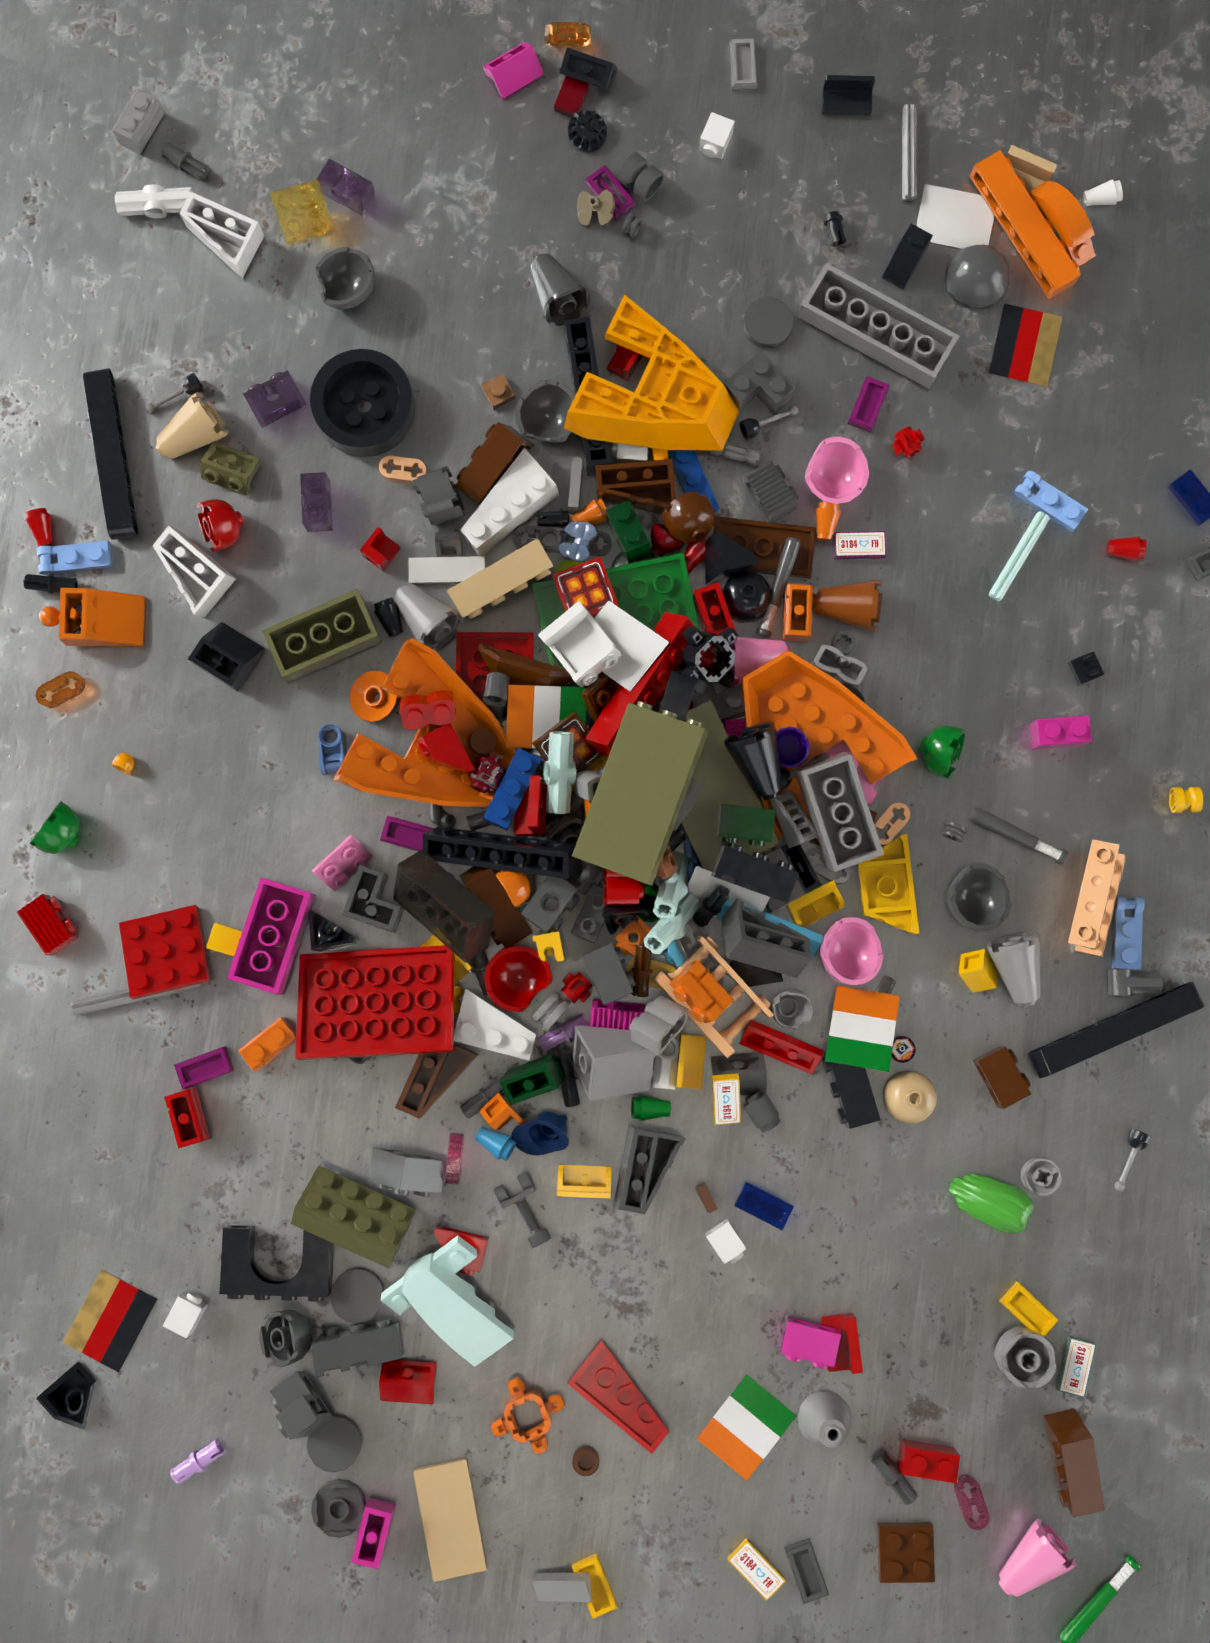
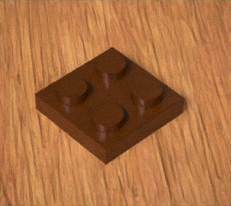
(906, 1552)

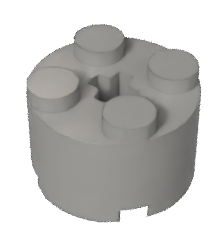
(1041, 1354)

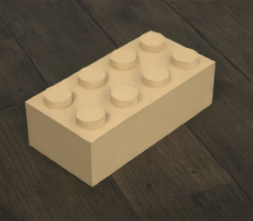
(499, 578)

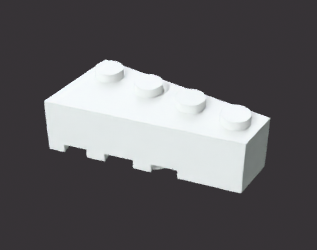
(509, 504)

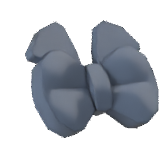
(583, 534)

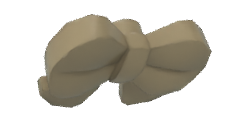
(602, 204)

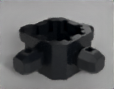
(698, 642)

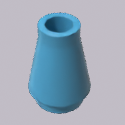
(496, 1143)

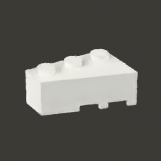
(491, 1029)

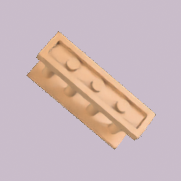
(1097, 898)
(723, 1039)

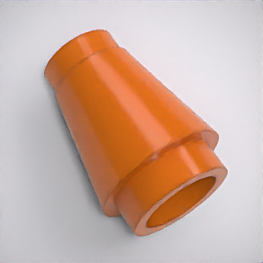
(591, 513)
(827, 519)

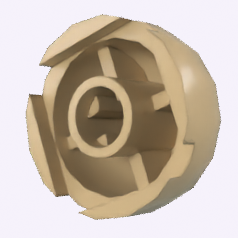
(909, 1097)

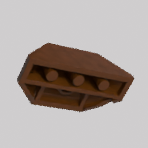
(523, 669)

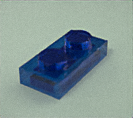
(1192, 496)
(763, 1205)

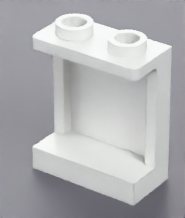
(580, 645)

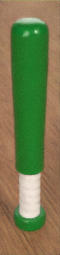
(1086, 1617)

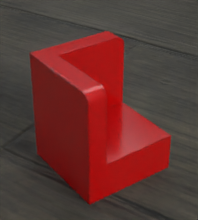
(624, 362)
(379, 549)

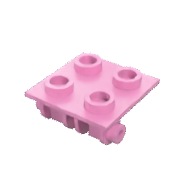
(342, 863)

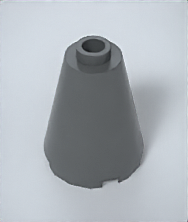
(557, 290)

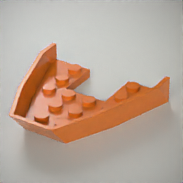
(804, 697)
(382, 772)

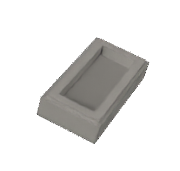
(743, 64)

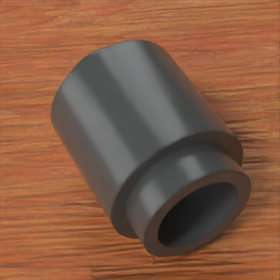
(761, 1111)

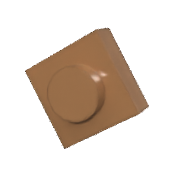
(498, 392)

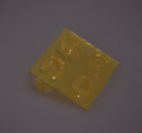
(302, 211)

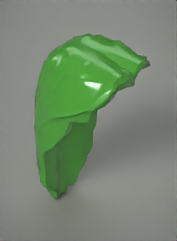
(992, 1202)

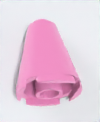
(752, 654)
(1035, 1561)

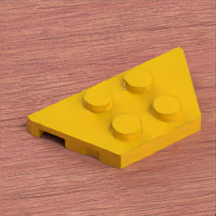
(889, 887)

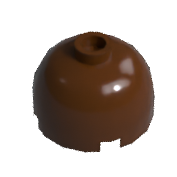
(690, 517)

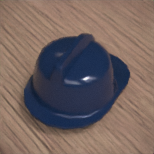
(542, 1134)

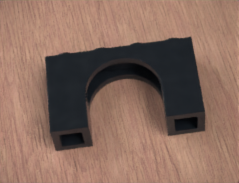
(241, 1276)

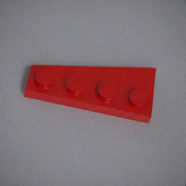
(613, 1393)

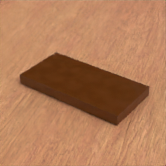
(767, 542)

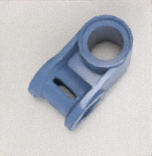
(331, 751)

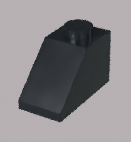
(907, 256)

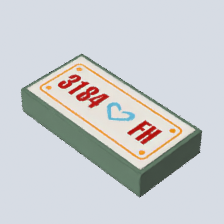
(1076, 1366)

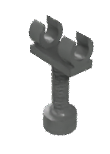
(538, 1235)

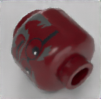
(487, 773)

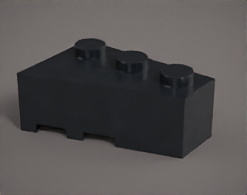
(755, 872)

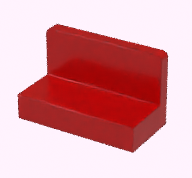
(531, 814)
(849, 1349)
(407, 1381)

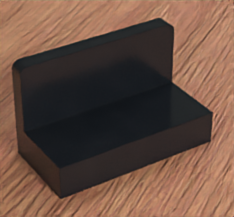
(587, 68)
(847, 95)

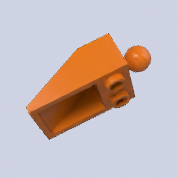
(105, 618)

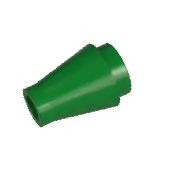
(649, 1108)

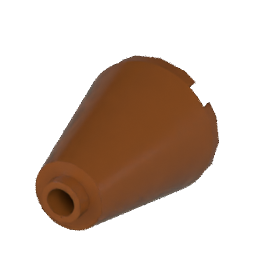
(851, 604)

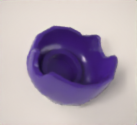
(792, 746)

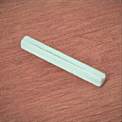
(1019, 556)

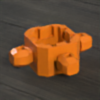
(502, 1426)

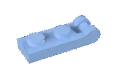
(1050, 501)
(75, 557)
(1127, 933)

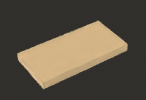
(450, 1519)

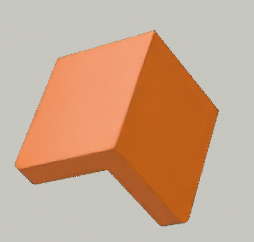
(500, 1112)

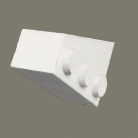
(224, 231)
(194, 571)

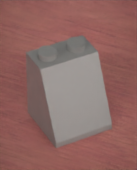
(610, 1062)

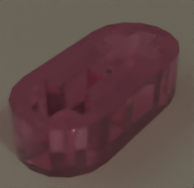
(454, 1158)
(977, 1500)

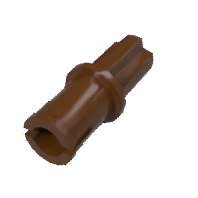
(642, 971)

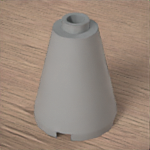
(427, 617)
(1018, 965)
(824, 1419)

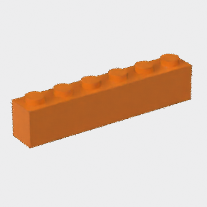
(1025, 224)

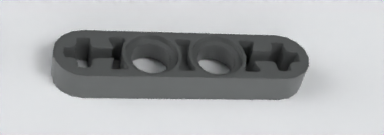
(562, 537)

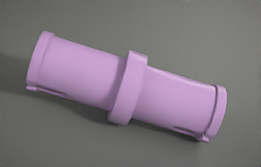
(197, 1461)

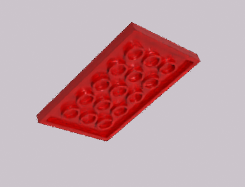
(375, 1003)

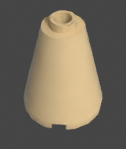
(191, 428)

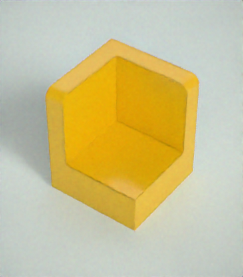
(224, 939)
(978, 970)

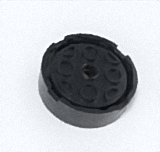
(342, 387)

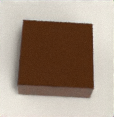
(706, 1198)

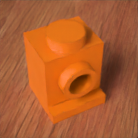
(625, 945)

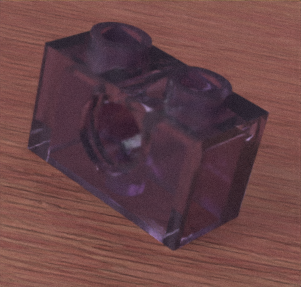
(346, 187)
(271, 411)
(316, 502)

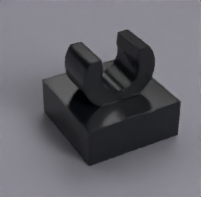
(1086, 668)

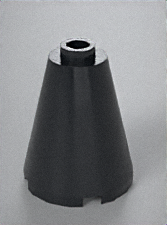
(757, 758)

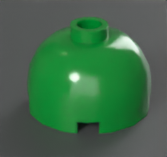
(942, 750)
(58, 830)

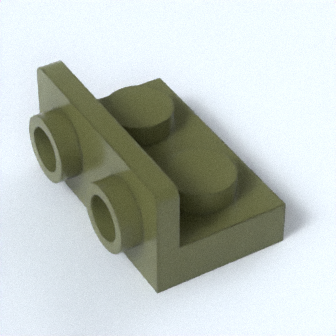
(229, 467)

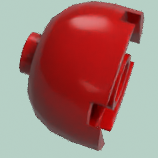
(219, 523)

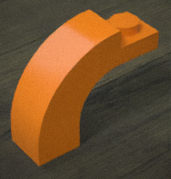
(1067, 218)

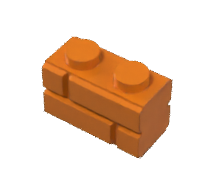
(797, 613)
(701, 992)
(269, 1044)

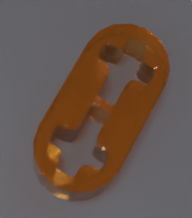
(567, 34)
(58, 684)

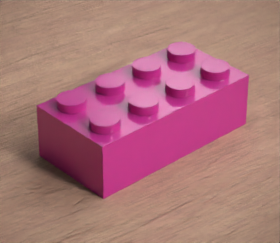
(271, 936)

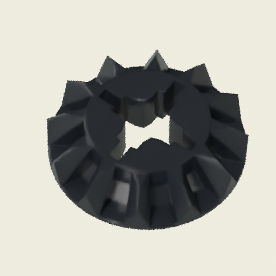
(576, 133)

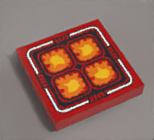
(585, 584)

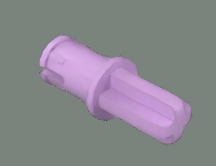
(561, 1033)

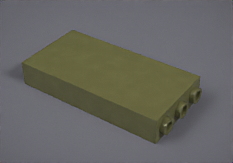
(723, 785)
(641, 792)

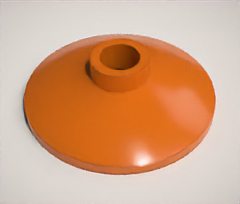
(363, 697)

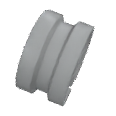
(550, 1011)
(1052, 1176)

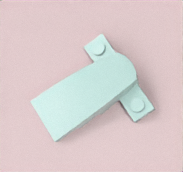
(450, 1302)

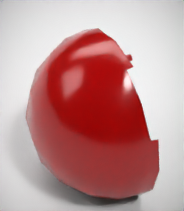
(516, 977)

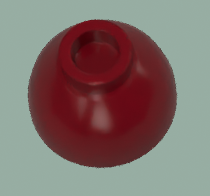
(663, 541)

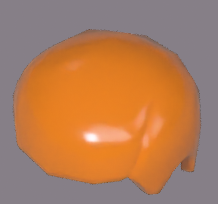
(516, 886)

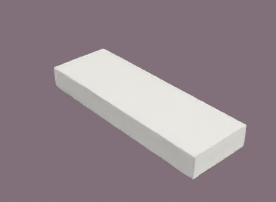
(444, 569)

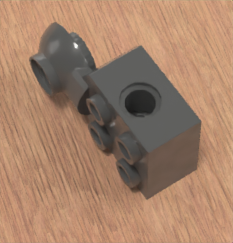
(565, 892)

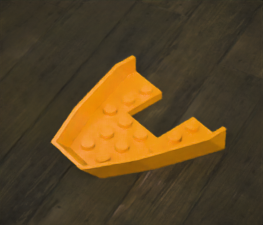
(674, 404)

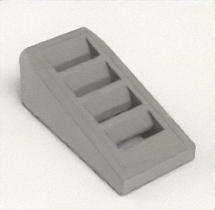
(797, 827)

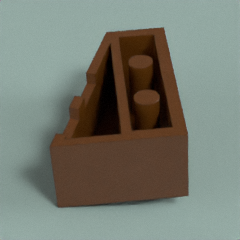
(491, 461)
(645, 483)
(508, 924)
(431, 1078)
(1074, 1463)

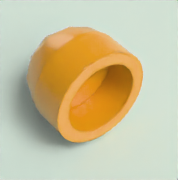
(124, 762)

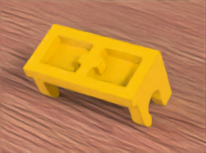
(815, 905)
(547, 942)
(584, 1181)

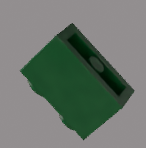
(628, 532)
(745, 823)
(532, 1079)

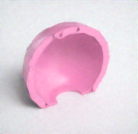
(837, 470)
(851, 951)

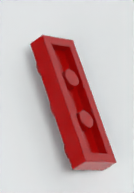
(781, 1047)

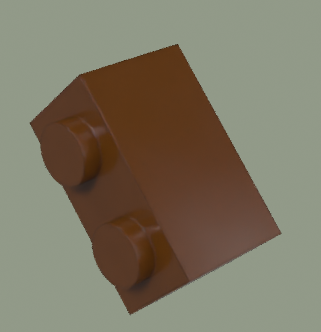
(1002, 1076)

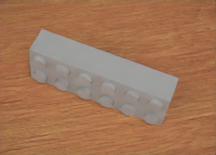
(877, 326)

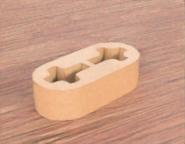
(404, 464)
(894, 828)

